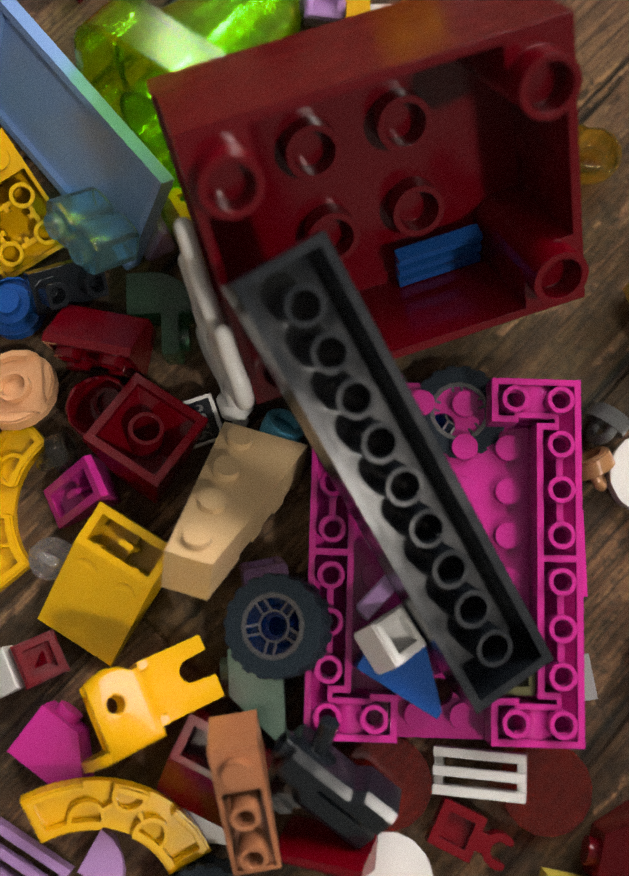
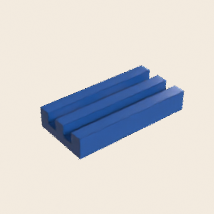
(437, 255)

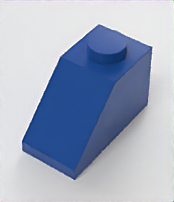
(410, 680)

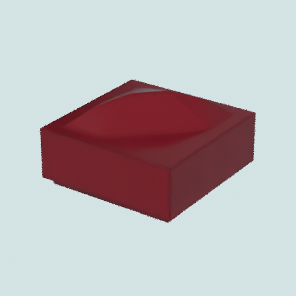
(38, 659)

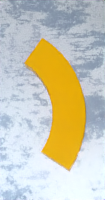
(17, 455)
(121, 806)

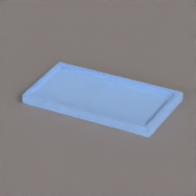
(72, 128)

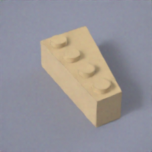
(229, 504)

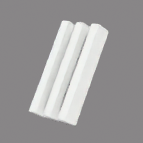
(479, 792)

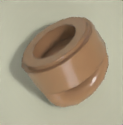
(595, 465)

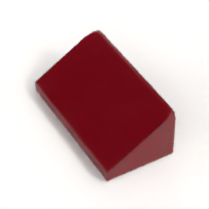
(317, 848)

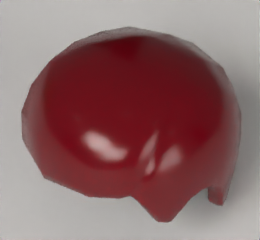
(90, 399)

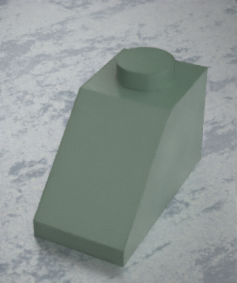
(255, 693)

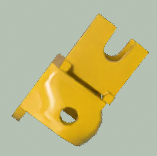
(146, 701)

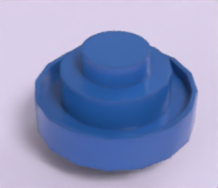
(16, 310)

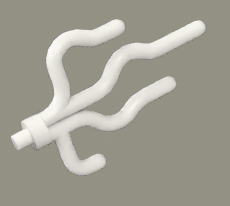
(213, 336)

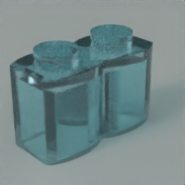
(91, 230)

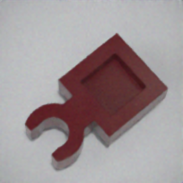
(461, 832)

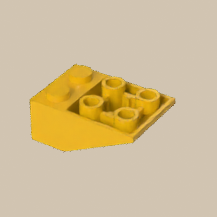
(21, 214)
(105, 583)

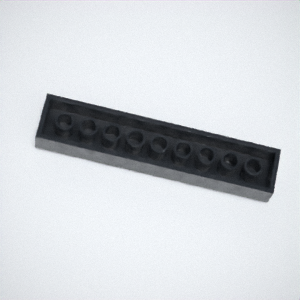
(388, 467)

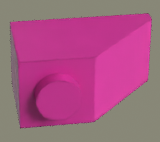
(54, 743)

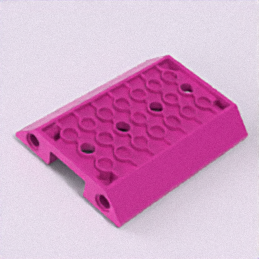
(532, 512)

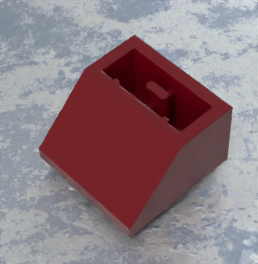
(101, 341)
(188, 773)

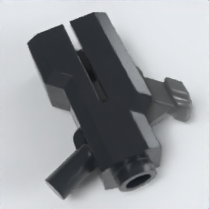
(331, 787)

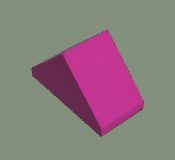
(80, 491)

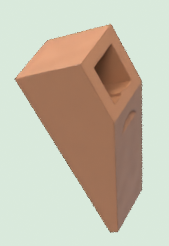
(243, 792)

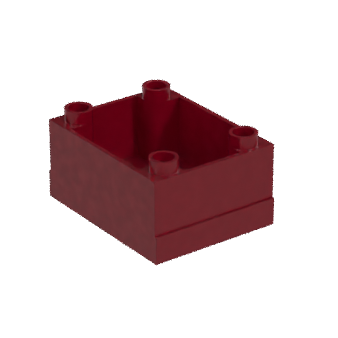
(386, 140)

